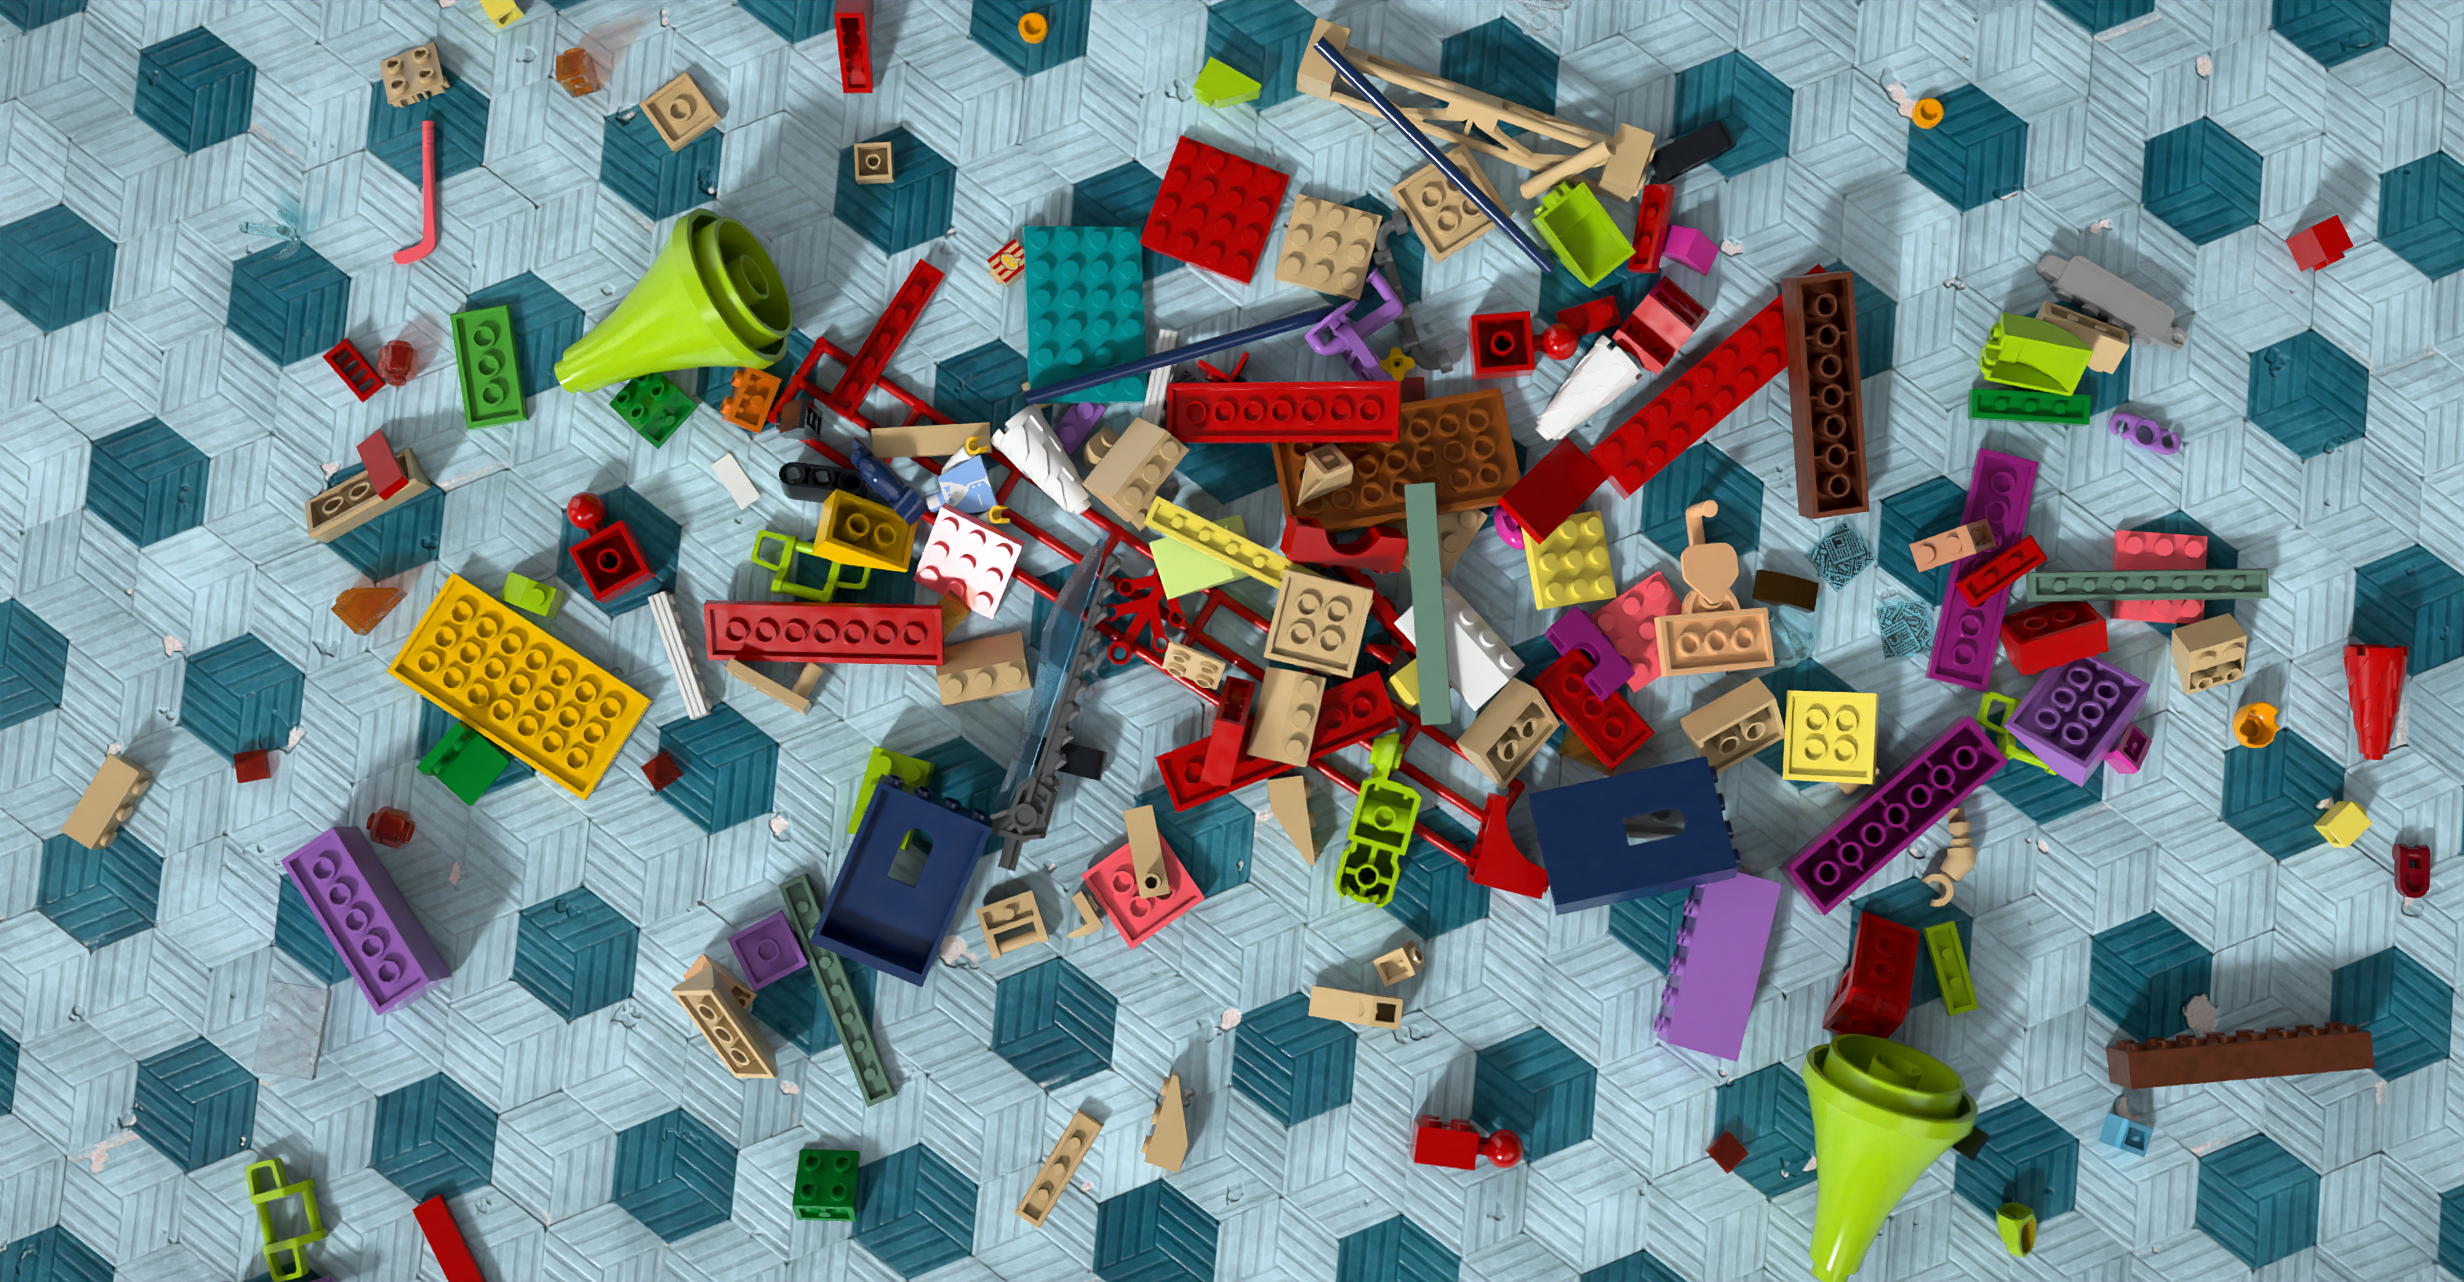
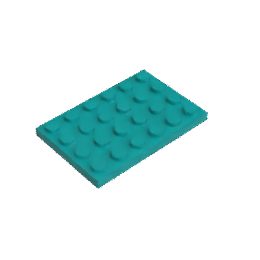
(1084, 308)

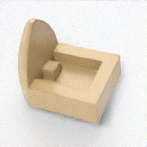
(1098, 447)
(1087, 906)

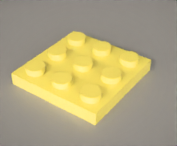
(1571, 563)
(1831, 737)

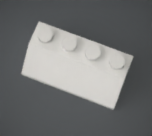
(1476, 655)

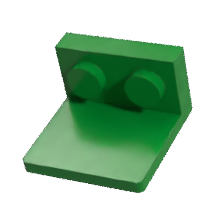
(653, 407)
(464, 763)
(826, 1185)

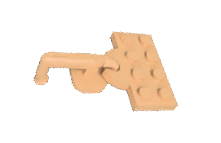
(1709, 635)

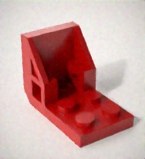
(1878, 983)

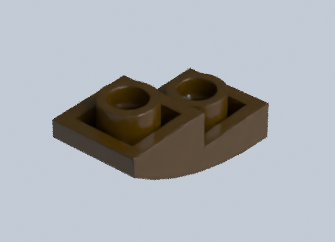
(1785, 590)

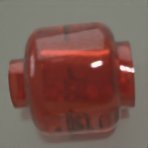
(397, 362)
(390, 827)

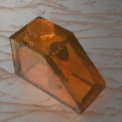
(576, 72)
(366, 607)

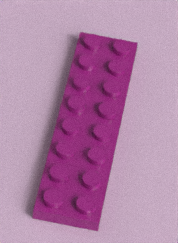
(1967, 636)

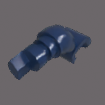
(887, 483)

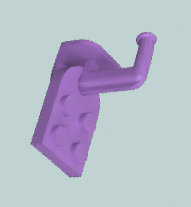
(1349, 337)

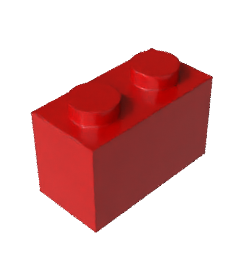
(2320, 244)

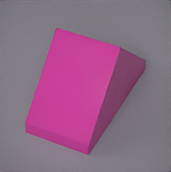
(1689, 248)
(2129, 751)

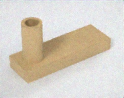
(795, 699)
(1146, 851)

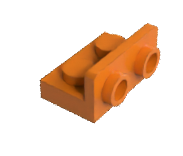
(749, 398)

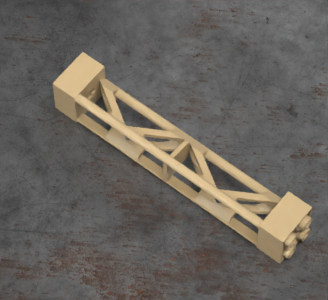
(1620, 175)

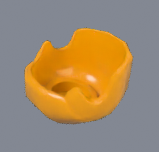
(2255, 724)

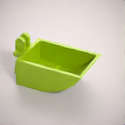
(1580, 232)
(2033, 355)

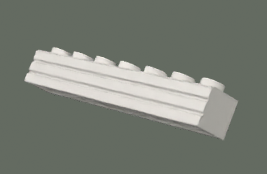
(1159, 379)
(680, 655)

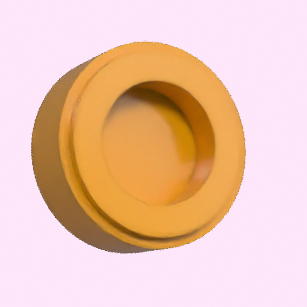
(1033, 27)
(1927, 113)

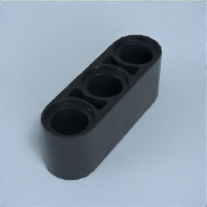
(1692, 151)
(812, 475)
(1080, 760)

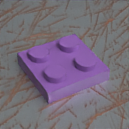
(768, 950)

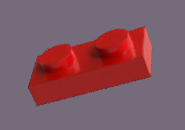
(1591, 316)

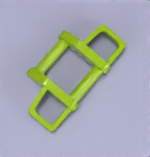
(780, 580)
(2005, 739)
(260, 1200)

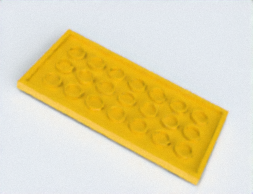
(519, 686)

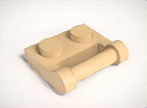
(1008, 915)

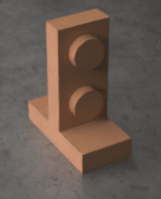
(1953, 545)

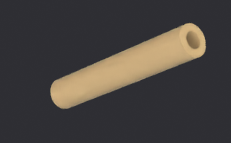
(1568, 169)

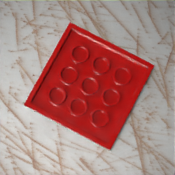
(1214, 210)

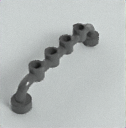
(1409, 340)

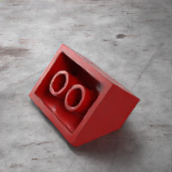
(2053, 635)

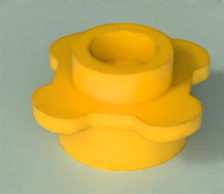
(1399, 372)

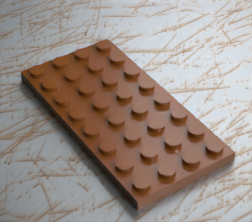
(1445, 440)

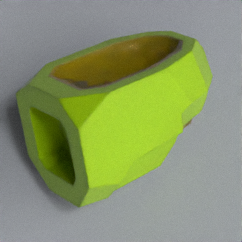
(2017, 1228)

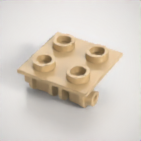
(413, 74)
(1194, 665)

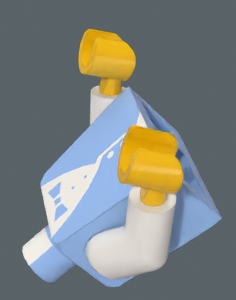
(968, 485)

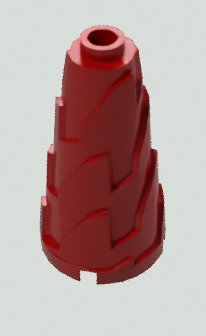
(2375, 691)

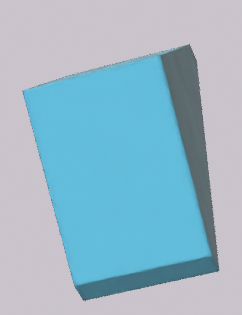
(2126, 1134)

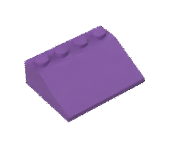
(2077, 715)

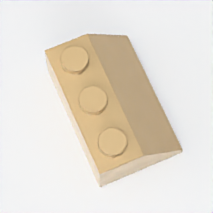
(1135, 468)
(984, 669)
(1286, 716)
(1734, 725)
(1508, 732)

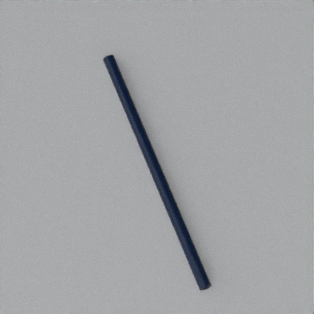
(1434, 155)
(1177, 355)

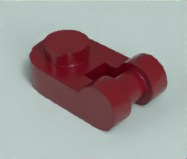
(2411, 881)

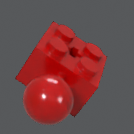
(1514, 331)
(596, 552)
(1459, 1144)

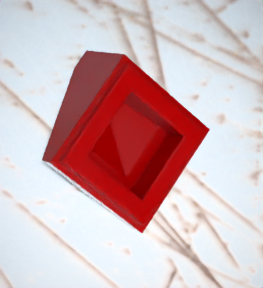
(1382, 652)

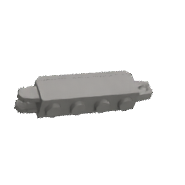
(2112, 300)

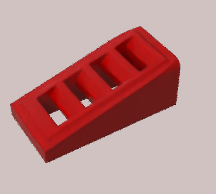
(337, 351)

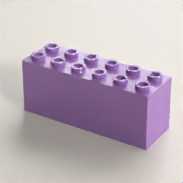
(366, 919)
(1717, 965)

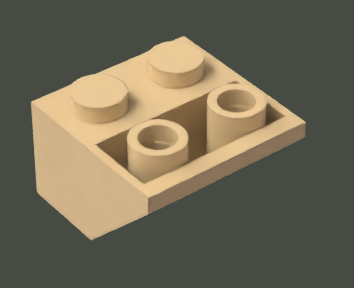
(2209, 653)

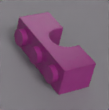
(1577, 631)

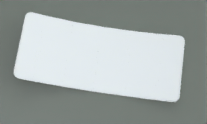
(735, 481)

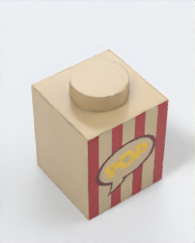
(1007, 264)

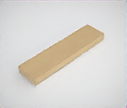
(927, 440)
(1059, 1168)

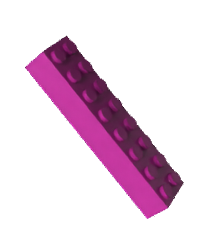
(1892, 815)

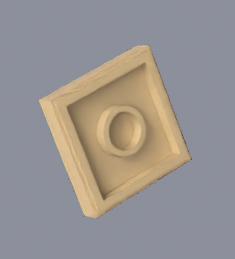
(680, 112)

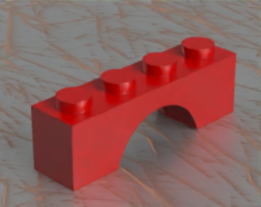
(1378, 549)

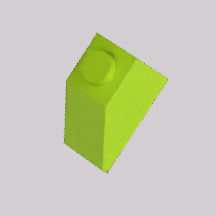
(1224, 86)
(532, 595)

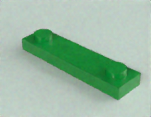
(2028, 407)

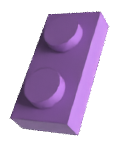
(1077, 425)

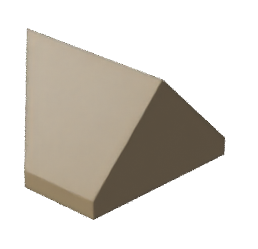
(1324, 472)

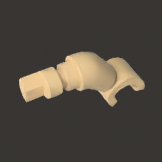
(1959, 860)

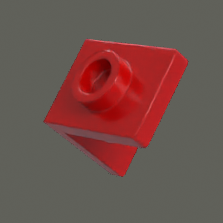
(1216, 376)

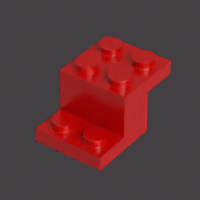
(1660, 325)

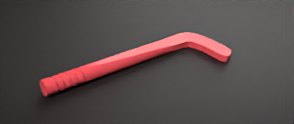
(429, 240)

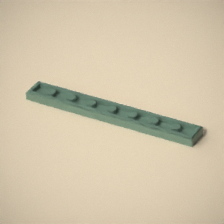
(2147, 585)
(1428, 604)
(838, 994)

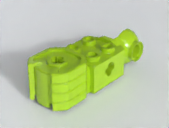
(1378, 828)

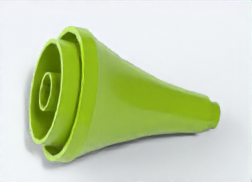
(700, 304)
(1877, 1128)

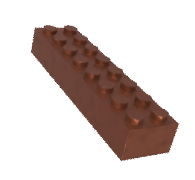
(1825, 394)
(2239, 1056)

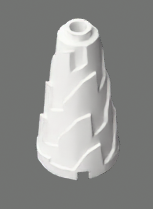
(1591, 386)
(1041, 456)

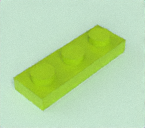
(1950, 968)

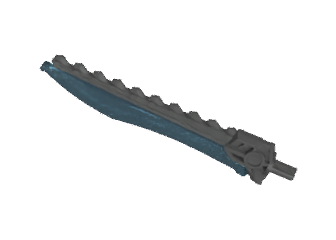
(1036, 798)

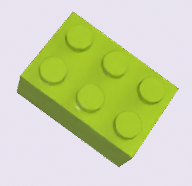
(887, 762)

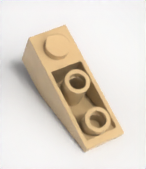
(1290, 808)
(1356, 1007)
(1170, 1136)

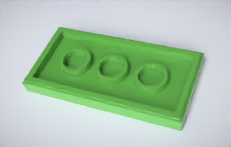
(489, 367)

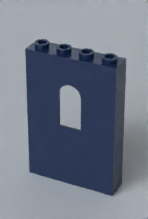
(1588, 845)
(885, 919)

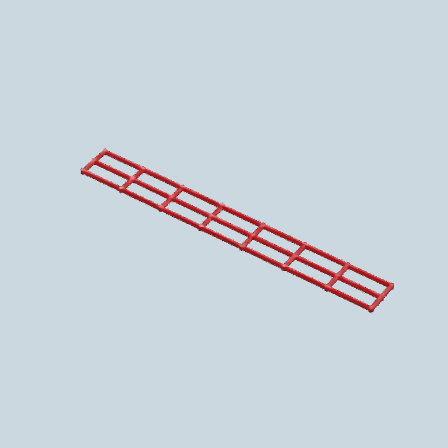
(1117, 533)

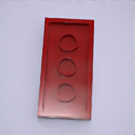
(1552, 490)
(1607, 727)

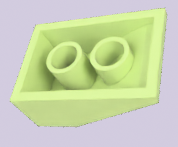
(1189, 570)

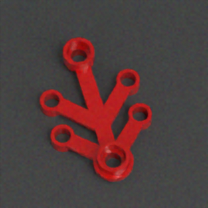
(1147, 609)

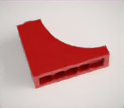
(854, 43)
(1228, 731)
(1497, 859)

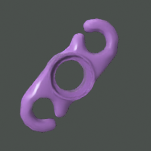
(2155, 443)

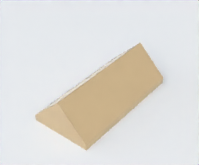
(358, 501)
(726, 1025)

